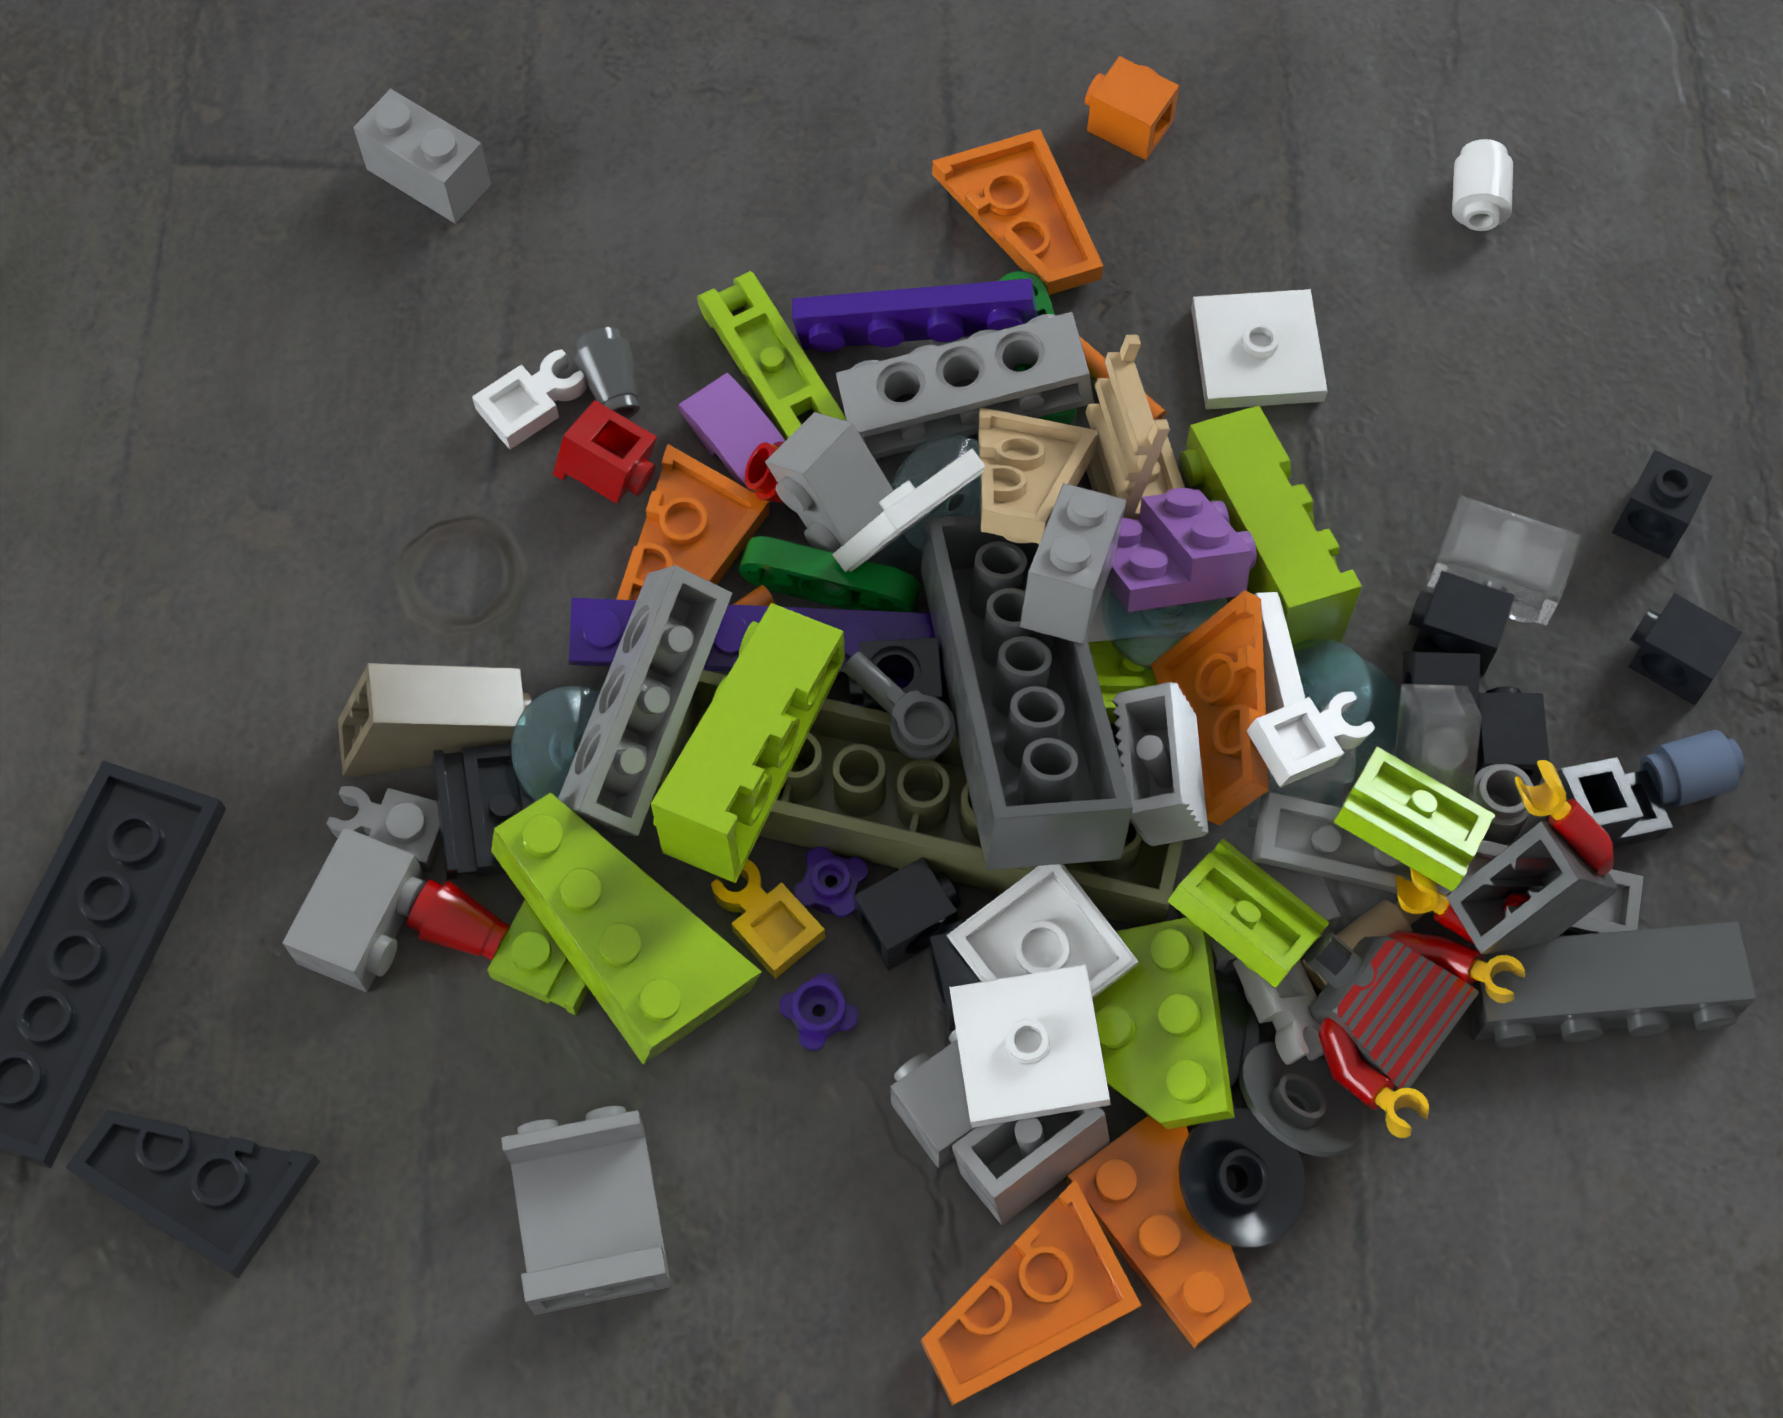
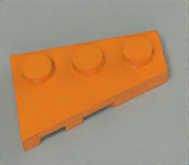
(1225, 684)

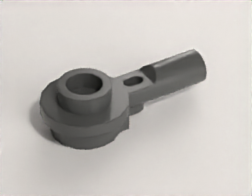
(919, 723)

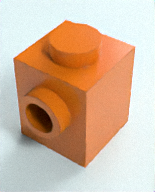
(1131, 107)

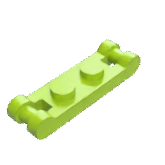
(767, 353)

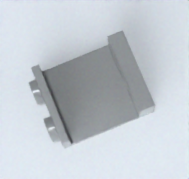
(586, 1210)

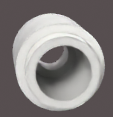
(1482, 185)

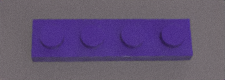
(912, 314)

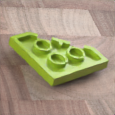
(1165, 1027)

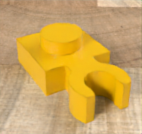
(771, 924)

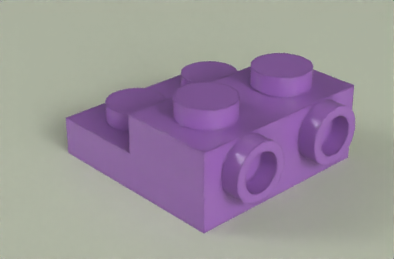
(1180, 553)

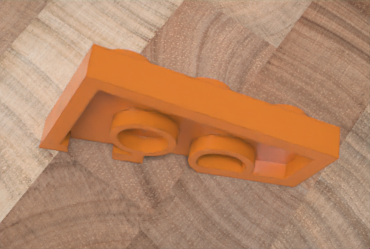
(1024, 207)
(692, 523)
(1142, 1211)
(1032, 1301)

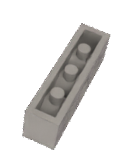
(939, 409)
(644, 700)

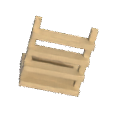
(1132, 447)

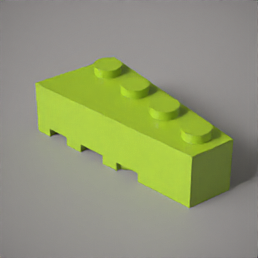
(1248, 470)
(747, 742)
(624, 934)

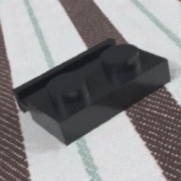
(473, 797)

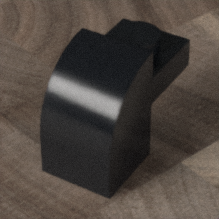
(1618, 801)

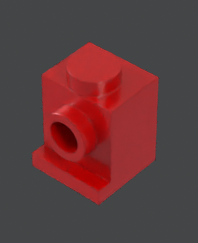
(606, 453)

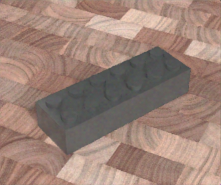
(1022, 708)

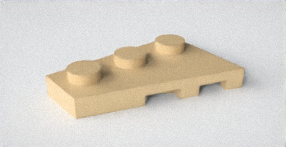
(1025, 470)

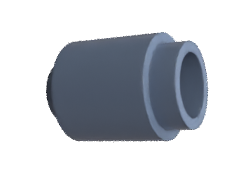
(1694, 767)

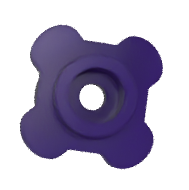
(825, 899)
(821, 992)

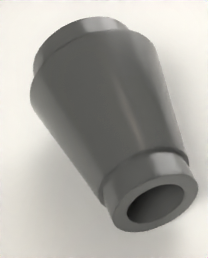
(608, 369)

